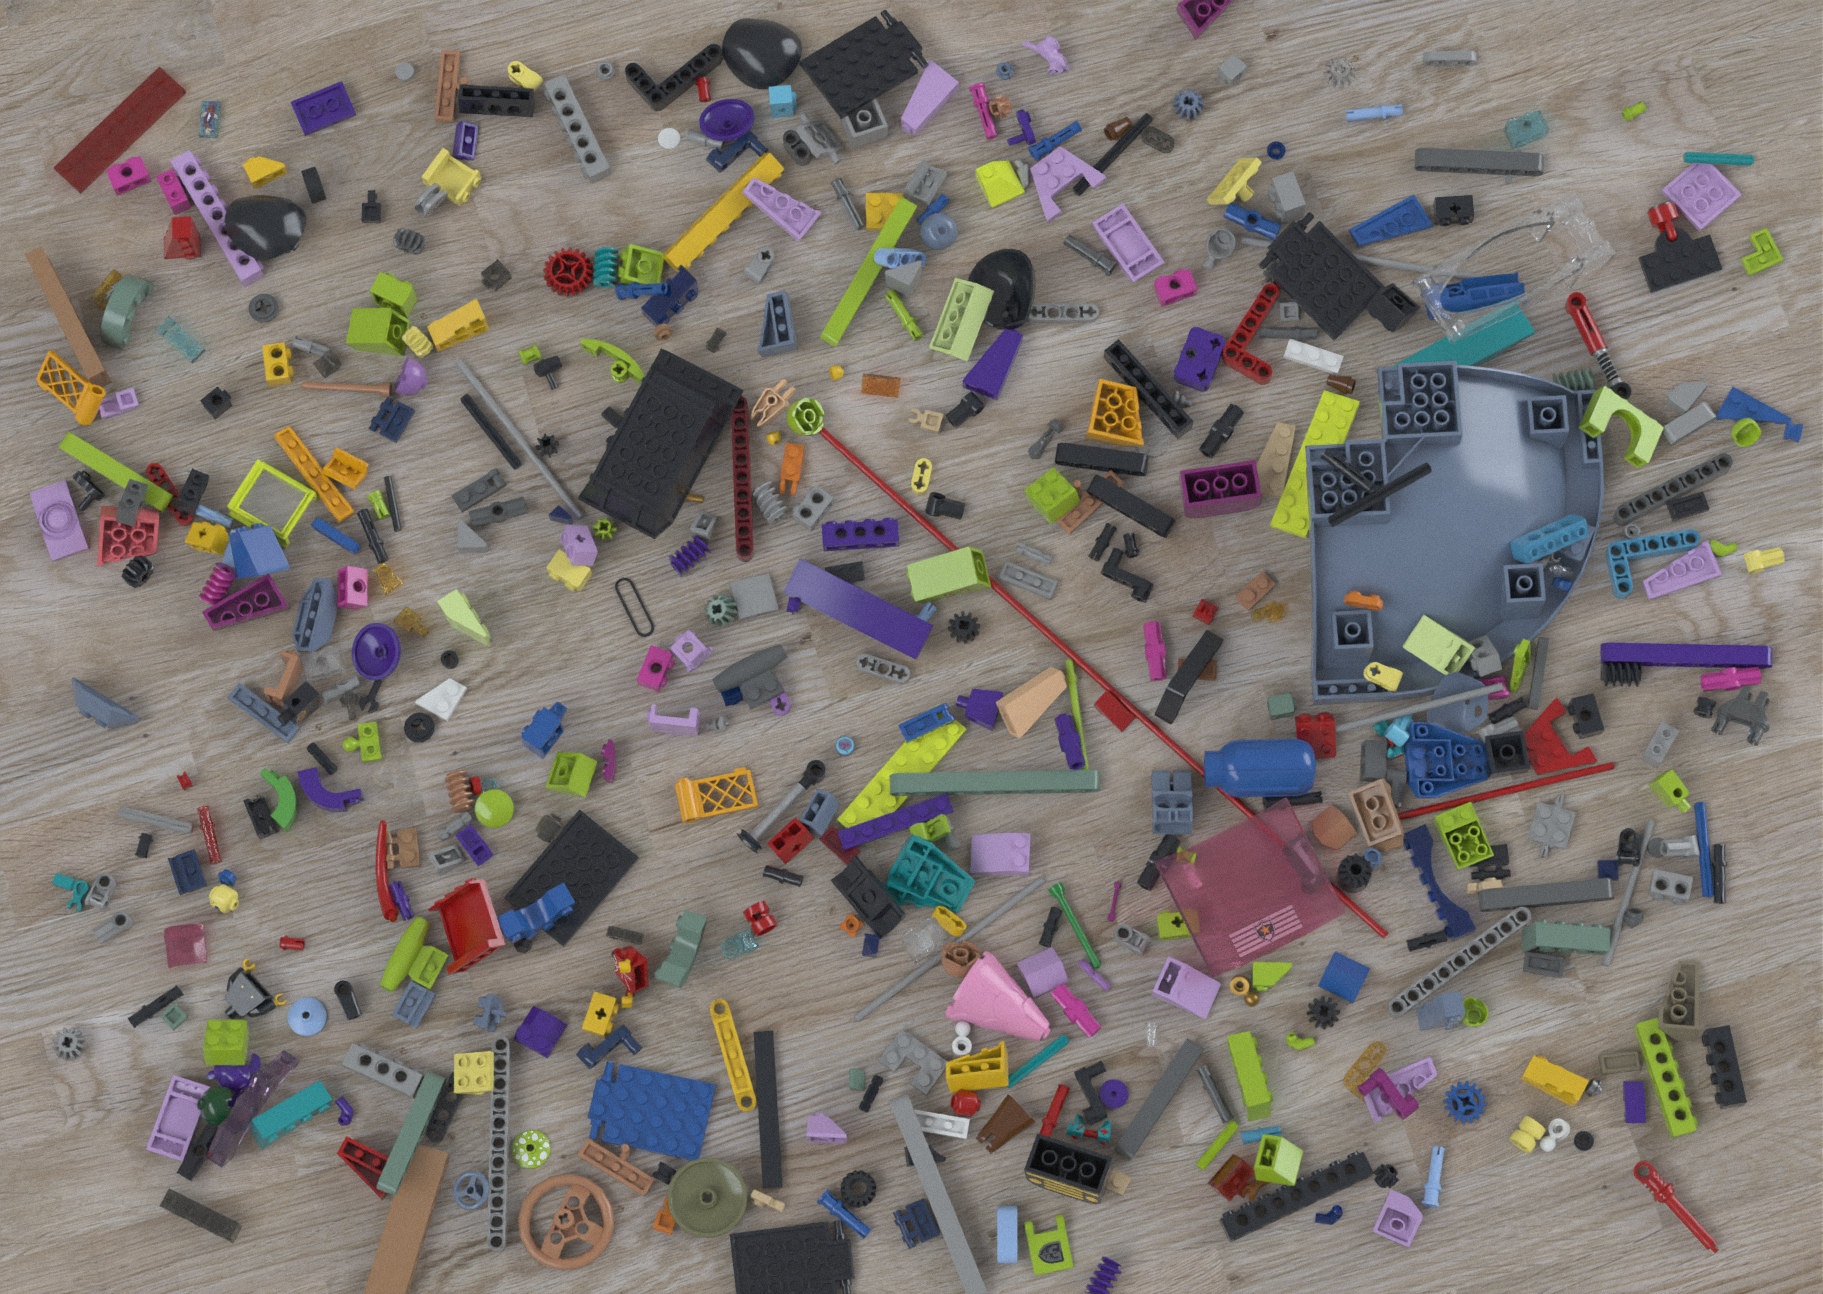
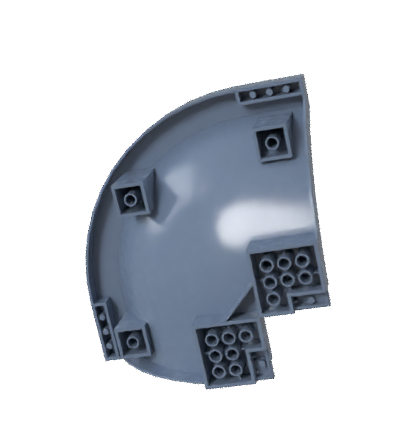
(1440, 548)

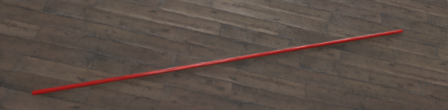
(1073, 656)

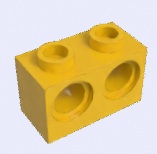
(273, 364)

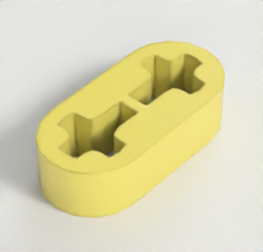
(917, 475)

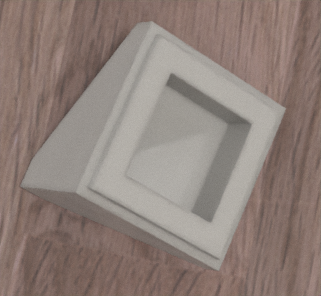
(1288, 310)

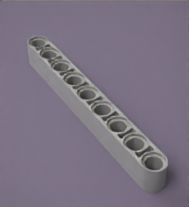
(1464, 954)

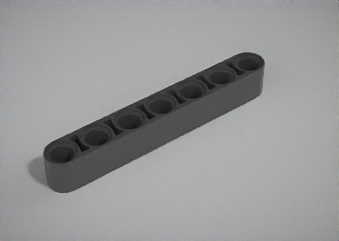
(1479, 162)
(1679, 483)
(1546, 895)
(1158, 1099)

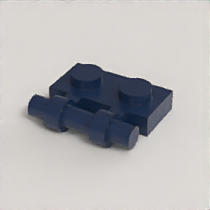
(396, 422)
(922, 1221)

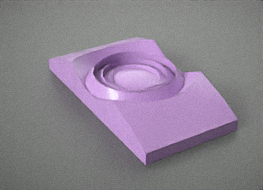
(1127, 243)
(59, 520)
(177, 1119)

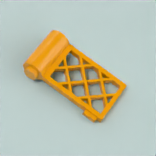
(91, 395)
(690, 797)

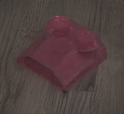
(185, 944)

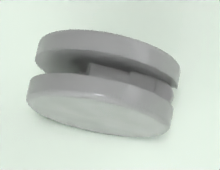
(430, 200)

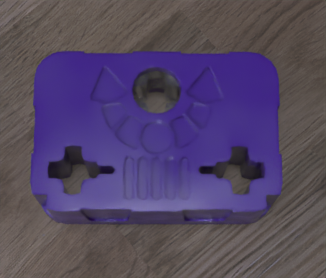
(1204, 360)

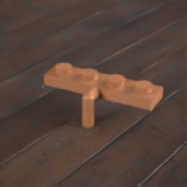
(448, 86)
(1088, 505)
(616, 1166)

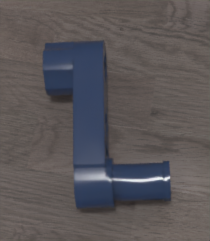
(721, 161)
(592, 1056)

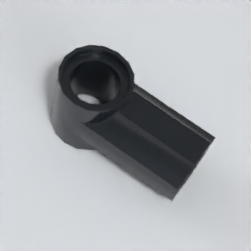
(969, 406)
(940, 505)
(348, 1002)

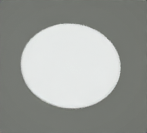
(669, 138)

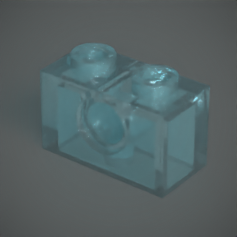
(1519, 137)

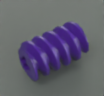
(688, 555)
(1104, 1277)

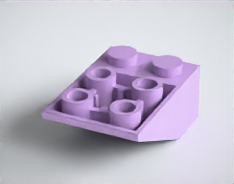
(1186, 988)

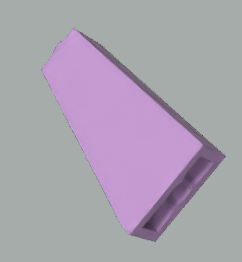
(929, 97)

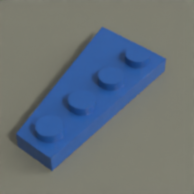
(1393, 222)

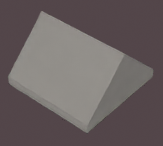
(904, 278)

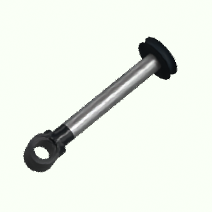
(808, 779)

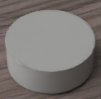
(404, 72)

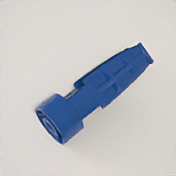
(1479, 292)

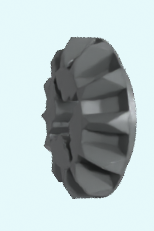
(268, 301)

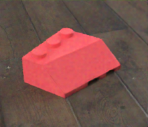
(125, 541)

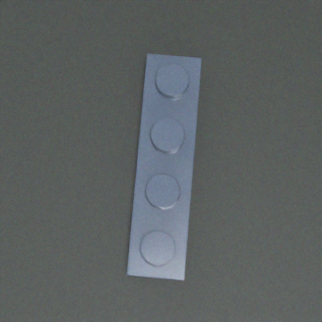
(262, 712)

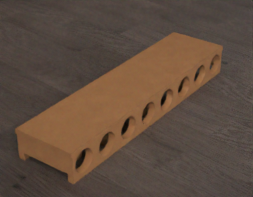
(67, 317)
(408, 1223)

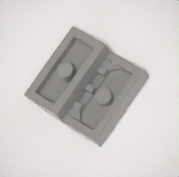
(753, 597)

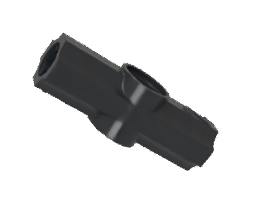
(1221, 431)
(1151, 874)
(193, 1163)

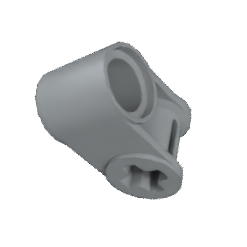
(759, 268)
(101, 893)
(1133, 939)

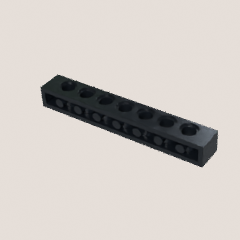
(1356, 1160)

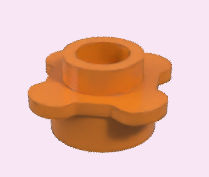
(851, 920)

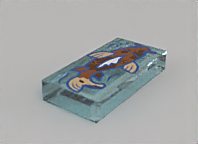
(209, 119)

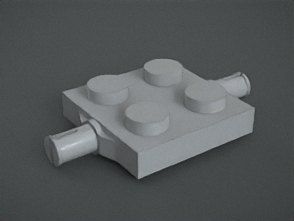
(819, 138)
(1551, 826)

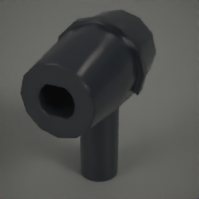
(546, 368)

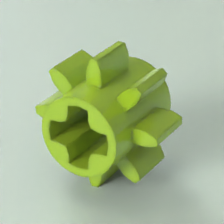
(602, 533)

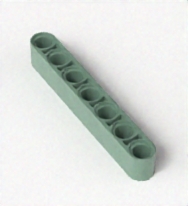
(411, 1133)

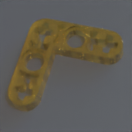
(1353, 1088)

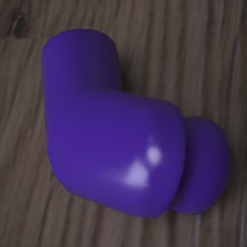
(346, 1111)

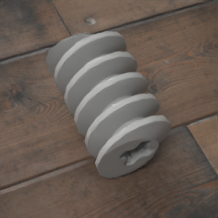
(768, 503)

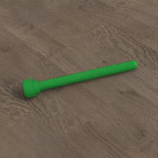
(1058, 892)

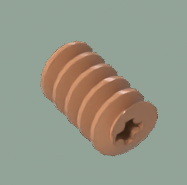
(458, 791)

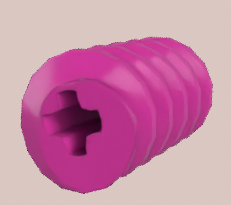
(218, 584)

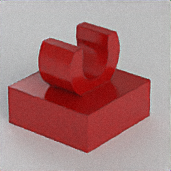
(1205, 611)

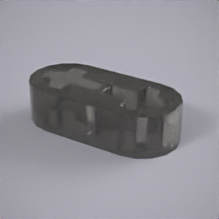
(1160, 137)
(624, 935)

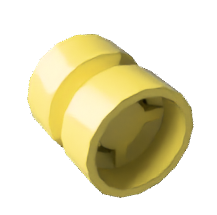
(1527, 1134)

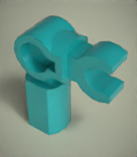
(80, 888)

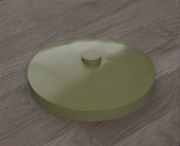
(707, 1197)

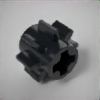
(546, 440)
(1386, 1176)

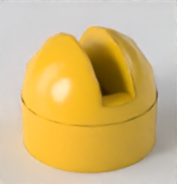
(836, 372)
(773, 436)

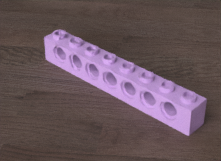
(183, 165)

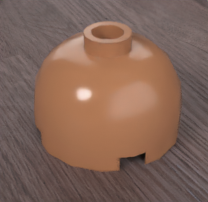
(959, 958)

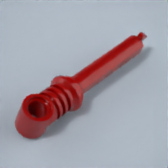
(1665, 1194)

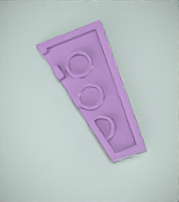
(788, 213)
(1689, 570)
(1406, 1081)

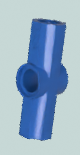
(1241, 216)

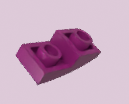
(609, 756)

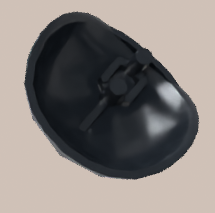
(761, 52)
(264, 225)
(1014, 284)

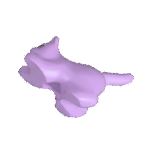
(1049, 49)

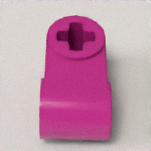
(1500, 694)

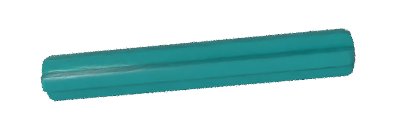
(1718, 158)
(1037, 1060)

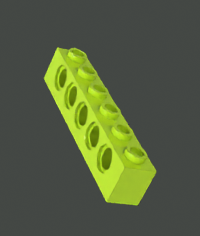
(1675, 1127)

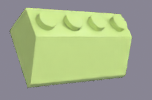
(961, 319)

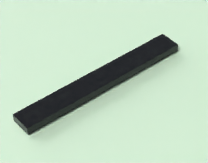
(768, 1109)

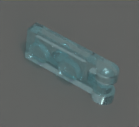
(180, 340)

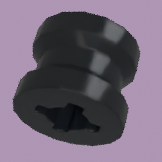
(1704, 707)
(664, 1173)

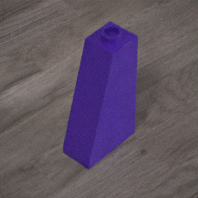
(995, 365)

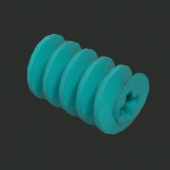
(603, 267)

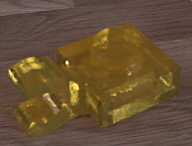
(410, 620)

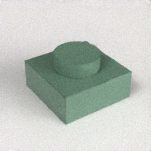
(174, 1016)

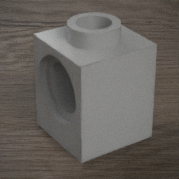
(1231, 71)

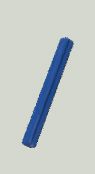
(1703, 844)

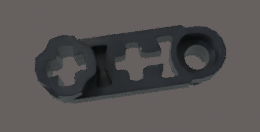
(1140, 586)
(1096, 1111)

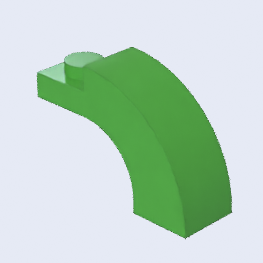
(288, 802)

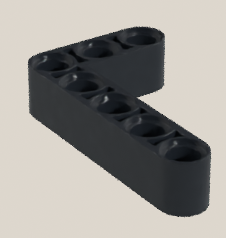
(675, 79)
(1187, 676)

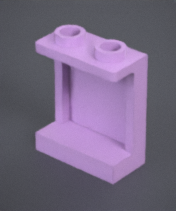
(672, 724)

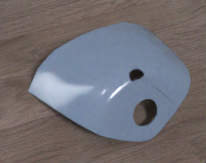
(1458, 715)

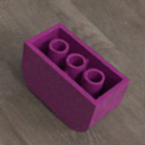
(1220, 489)

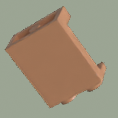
(289, 679)

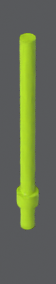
(1071, 680)

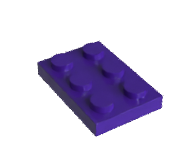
(323, 108)

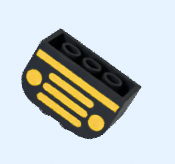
(1068, 1169)

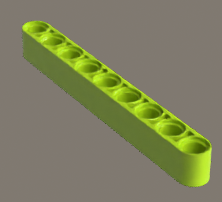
(867, 273)

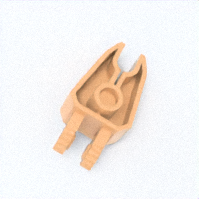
(772, 404)

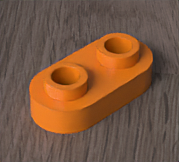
(1357, 600)

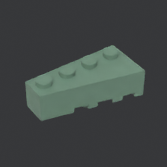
(1566, 938)

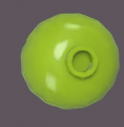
(805, 417)

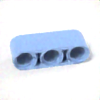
(898, 257)
(1006, 1234)

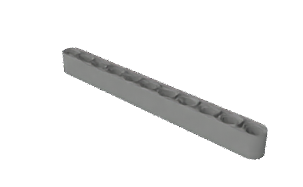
(499, 1153)
(937, 1195)

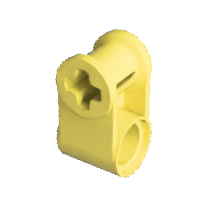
(526, 77)
(1386, 676)

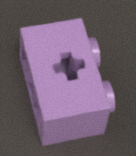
(579, 545)

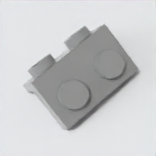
(925, 183)

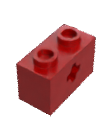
(790, 840)

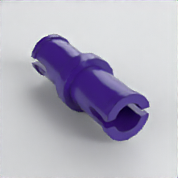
(401, 900)

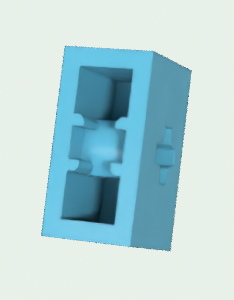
(782, 101)

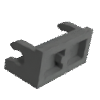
(1373, 760)

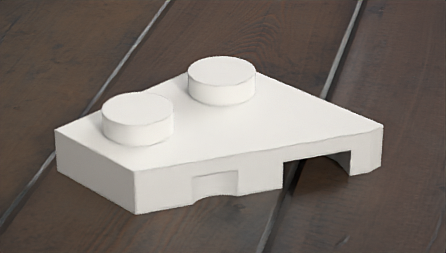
(442, 699)

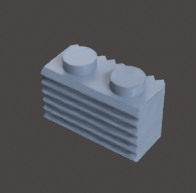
(819, 812)

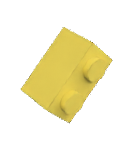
(573, 576)

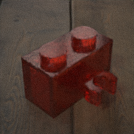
(1231, 1178)

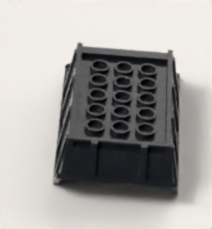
(661, 444)

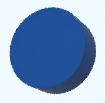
(1562, 583)

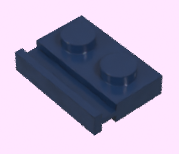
(187, 872)

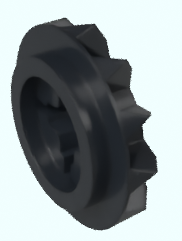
(415, 720)

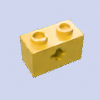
(207, 538)
(600, 1003)

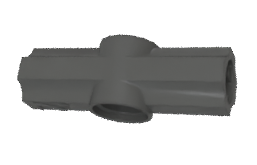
(486, 514)

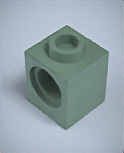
(1281, 706)

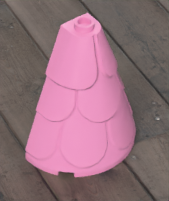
(996, 1002)

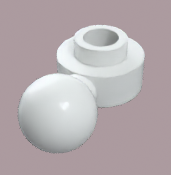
(962, 1029)
(1548, 1142)

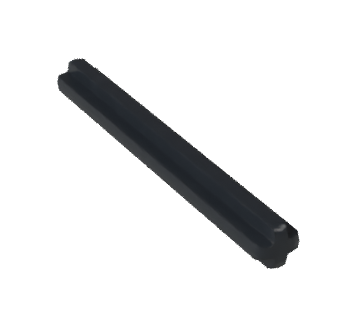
(491, 432)

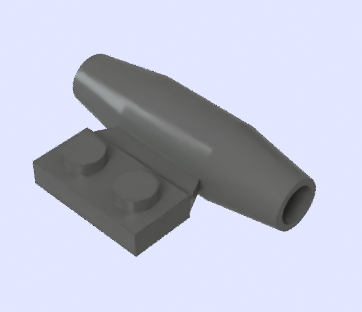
(754, 676)

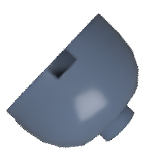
(938, 231)

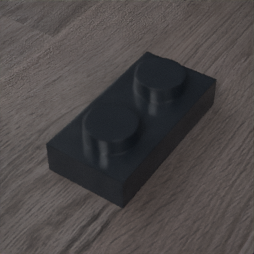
(1687, 506)

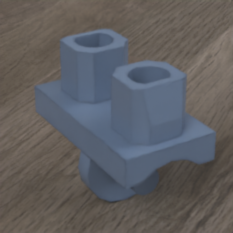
(492, 1012)

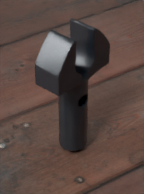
(371, 697)

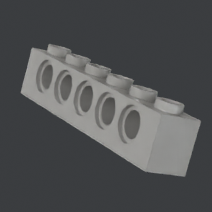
(560, 87)

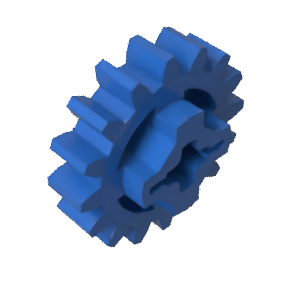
(1458, 1098)

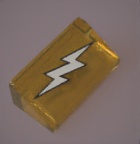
(103, 292)

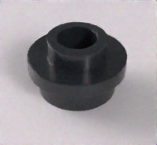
(1583, 1134)

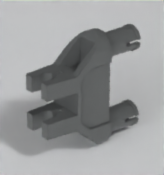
(1746, 713)

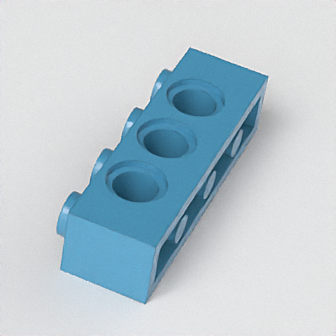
(1549, 538)

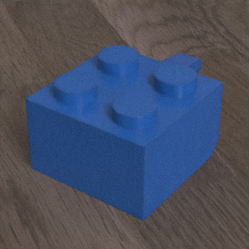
(544, 729)

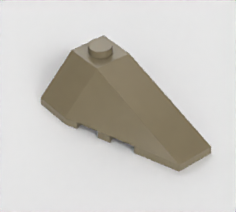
(1680, 1007)

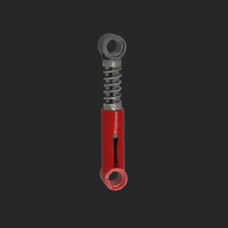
(1595, 342)

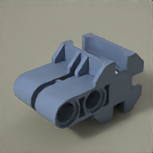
(1171, 803)

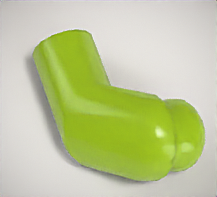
(1298, 1043)

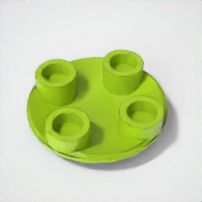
(494, 808)

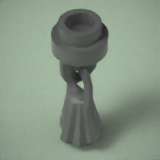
(1037, 449)

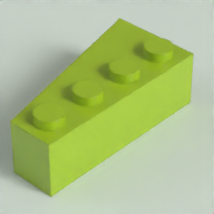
(1250, 1076)

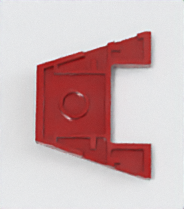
(1546, 749)

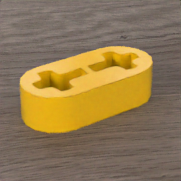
(949, 921)

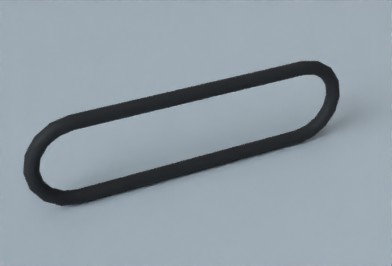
(627, 611)

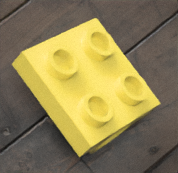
(474, 1073)

